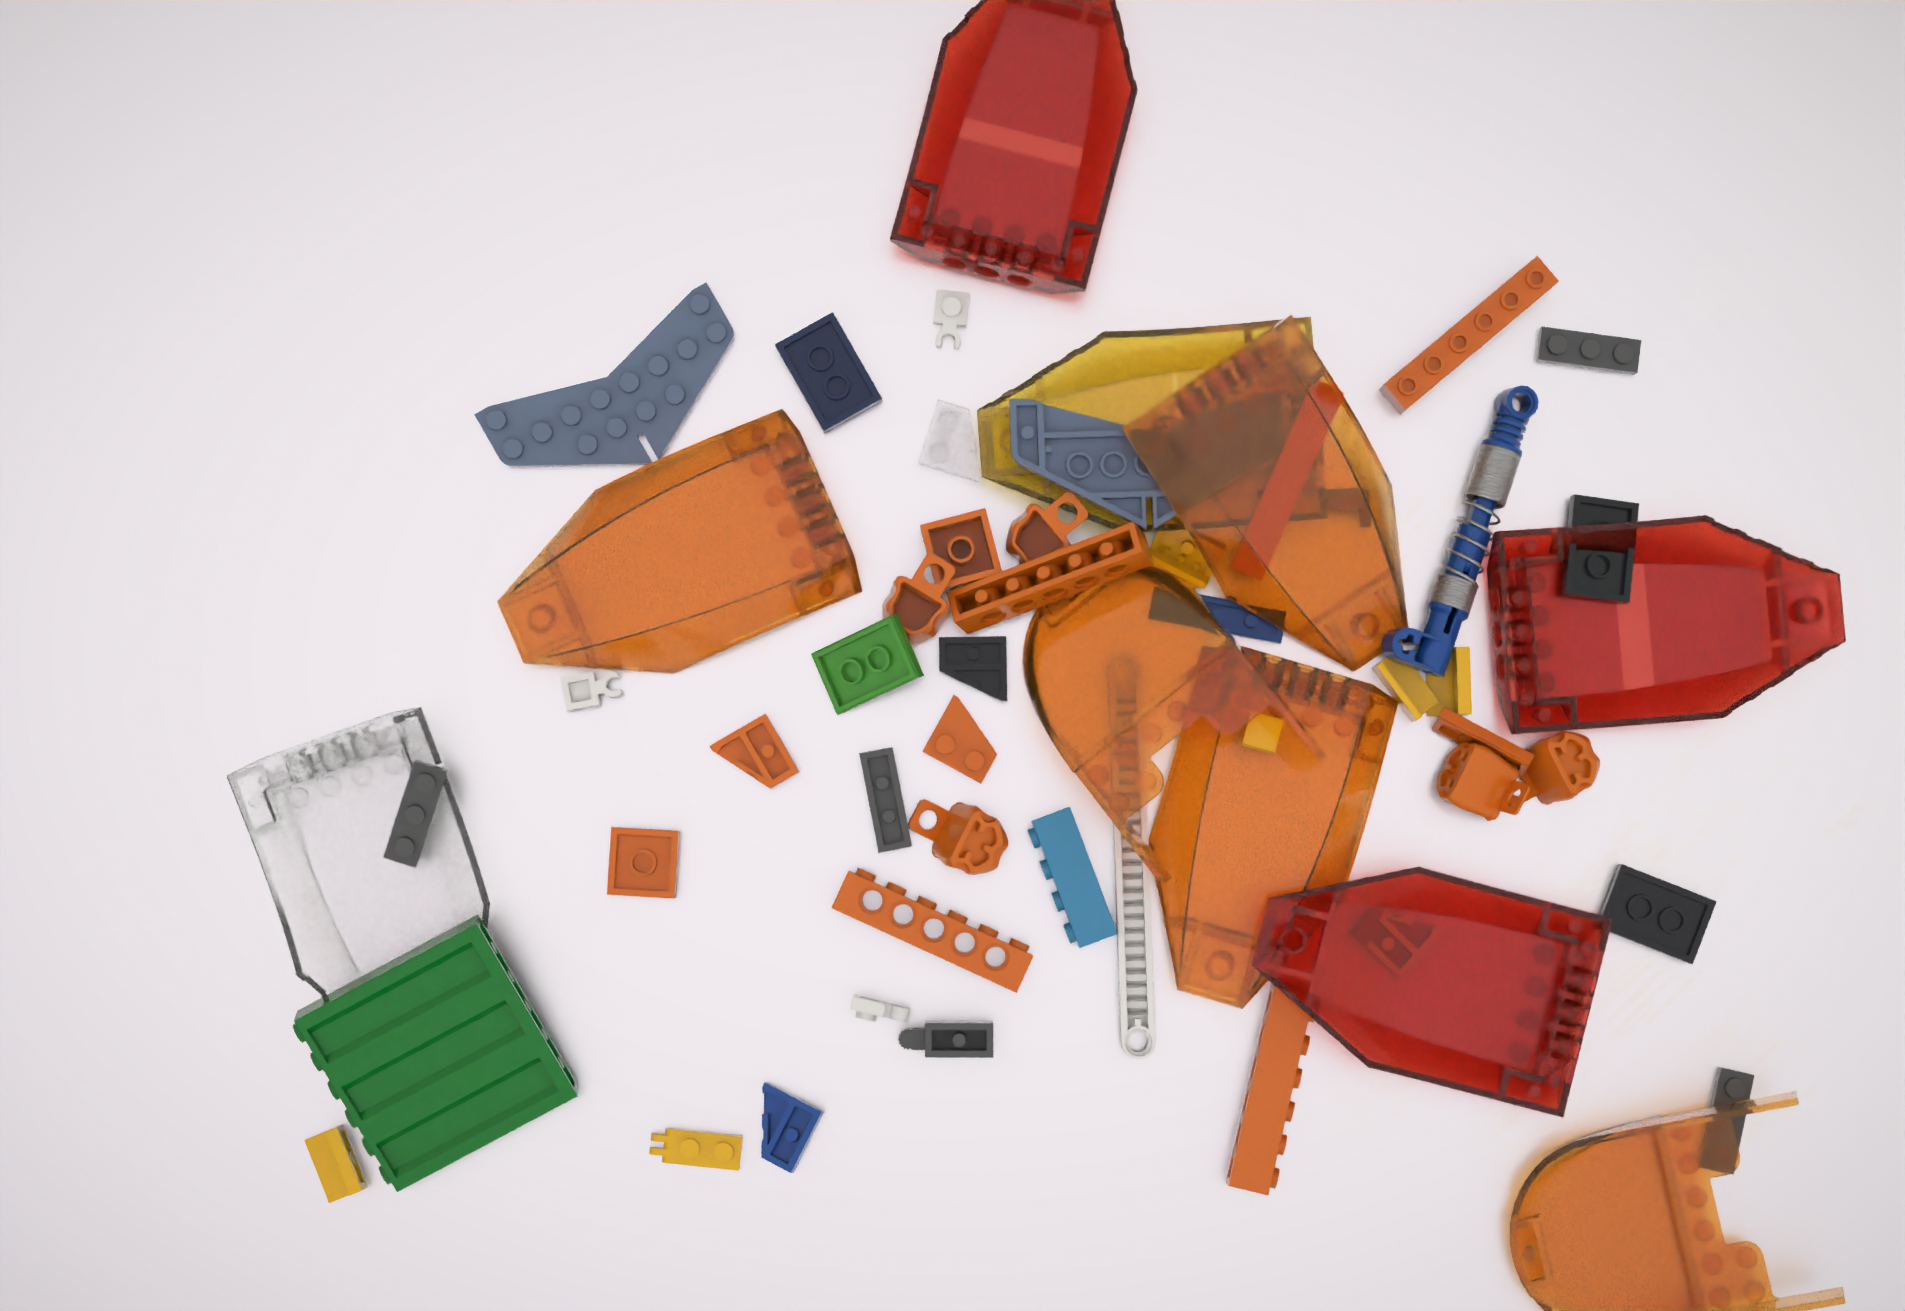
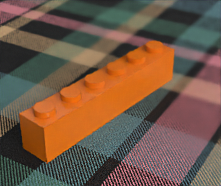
(1269, 1095)

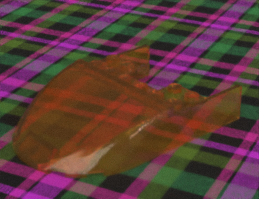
(1129, 673)
(1637, 1224)

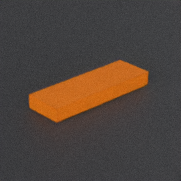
(1463, 730)

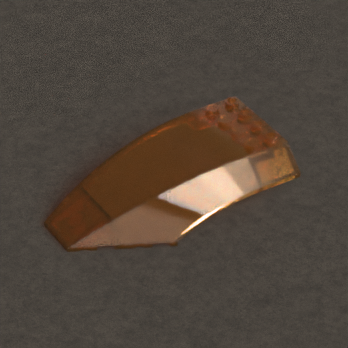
(1282, 494)
(686, 557)
(1263, 823)

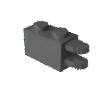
(951, 1039)

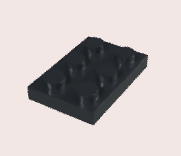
(1598, 573)
(1657, 913)

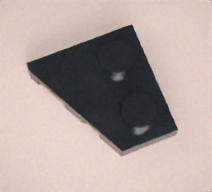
(976, 662)

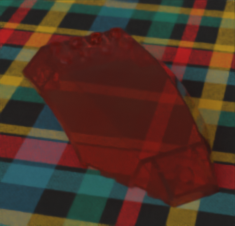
(1020, 143)
(1702, 634)
(1442, 979)

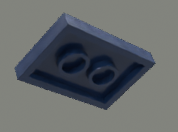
(828, 372)

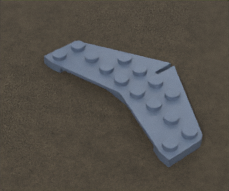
(606, 416)
(1087, 459)

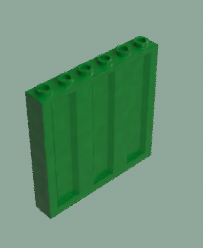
(435, 1054)

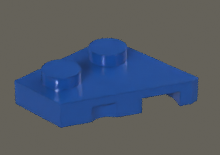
(786, 1127)

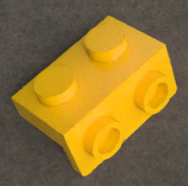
(1181, 556)

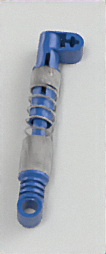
(1457, 585)

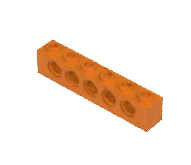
(1468, 335)
(1050, 578)
(1008, 974)

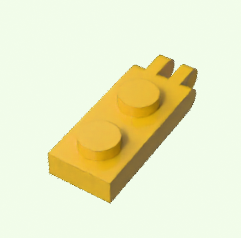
(699, 1148)

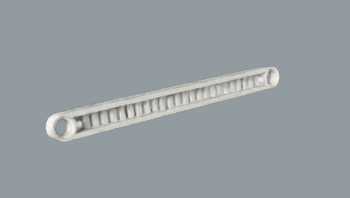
(1134, 938)

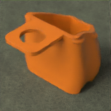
(1041, 531)
(919, 601)
(1560, 768)
(1480, 782)
(963, 836)

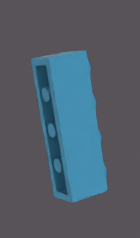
(1073, 877)

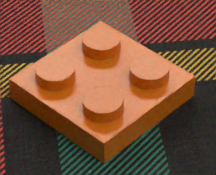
(643, 862)

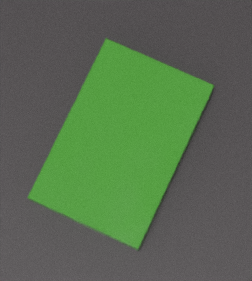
(867, 664)

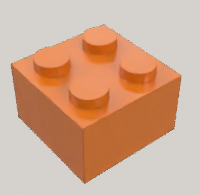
(964, 543)

